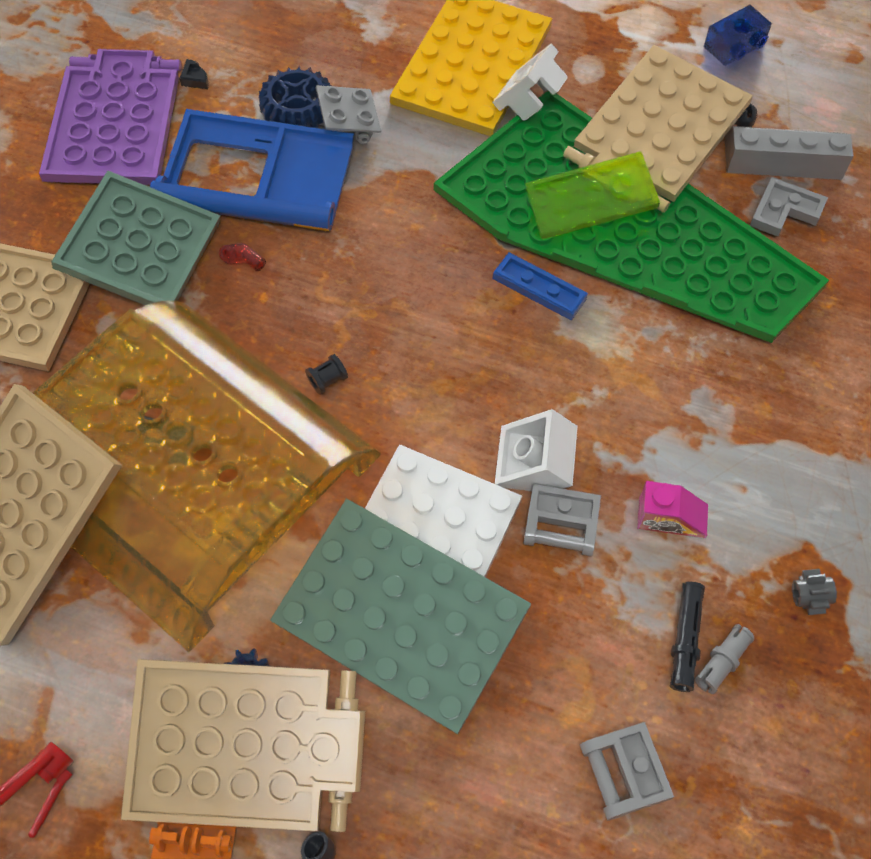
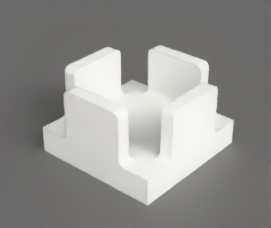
(539, 70)

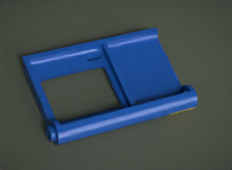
(298, 180)

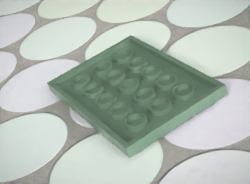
(402, 615)

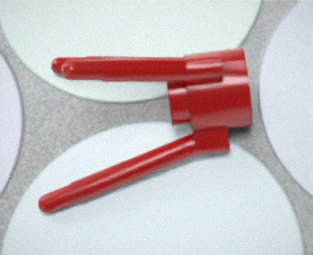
(47, 764)

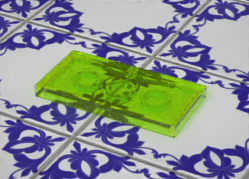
(592, 195)

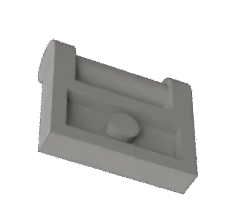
(565, 509)
(638, 766)

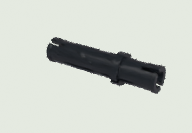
(686, 646)

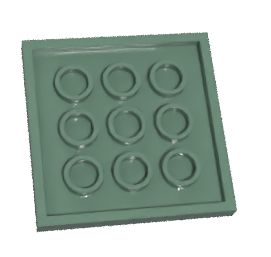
(136, 241)

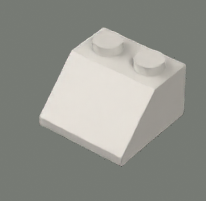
(537, 452)

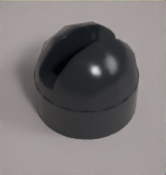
(745, 121)
(318, 846)

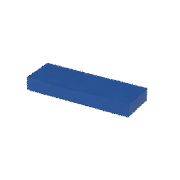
(540, 286)

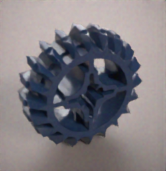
(296, 92)

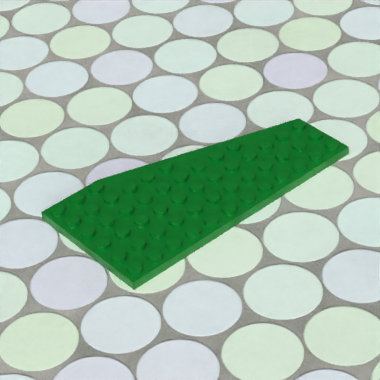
(684, 257)

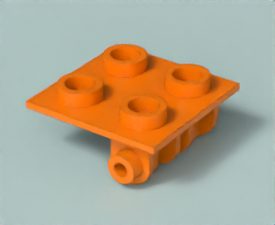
(191, 841)

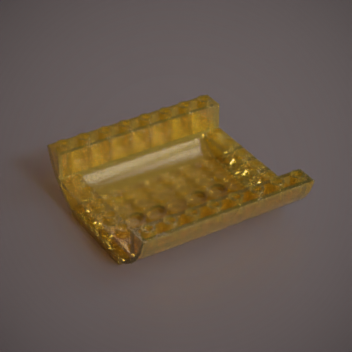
(167, 522)

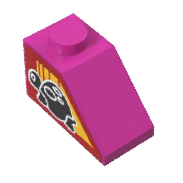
(672, 510)

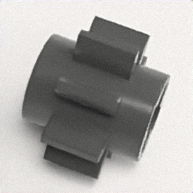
(814, 591)

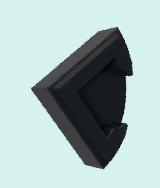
(193, 75)

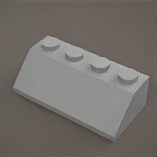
(788, 152)

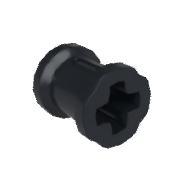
(326, 374)

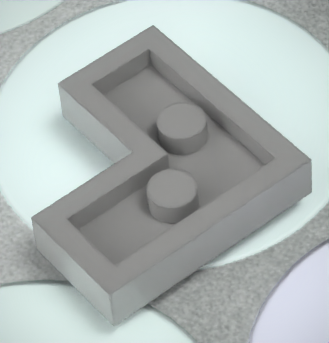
(783, 200)

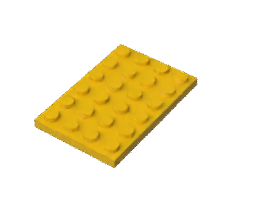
(469, 61)

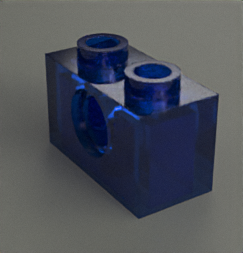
(737, 35)

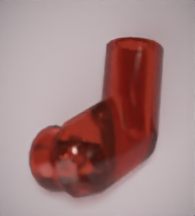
(241, 253)

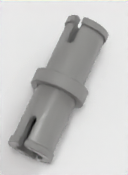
(724, 659)

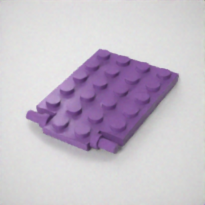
(111, 117)

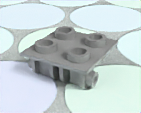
(349, 111)

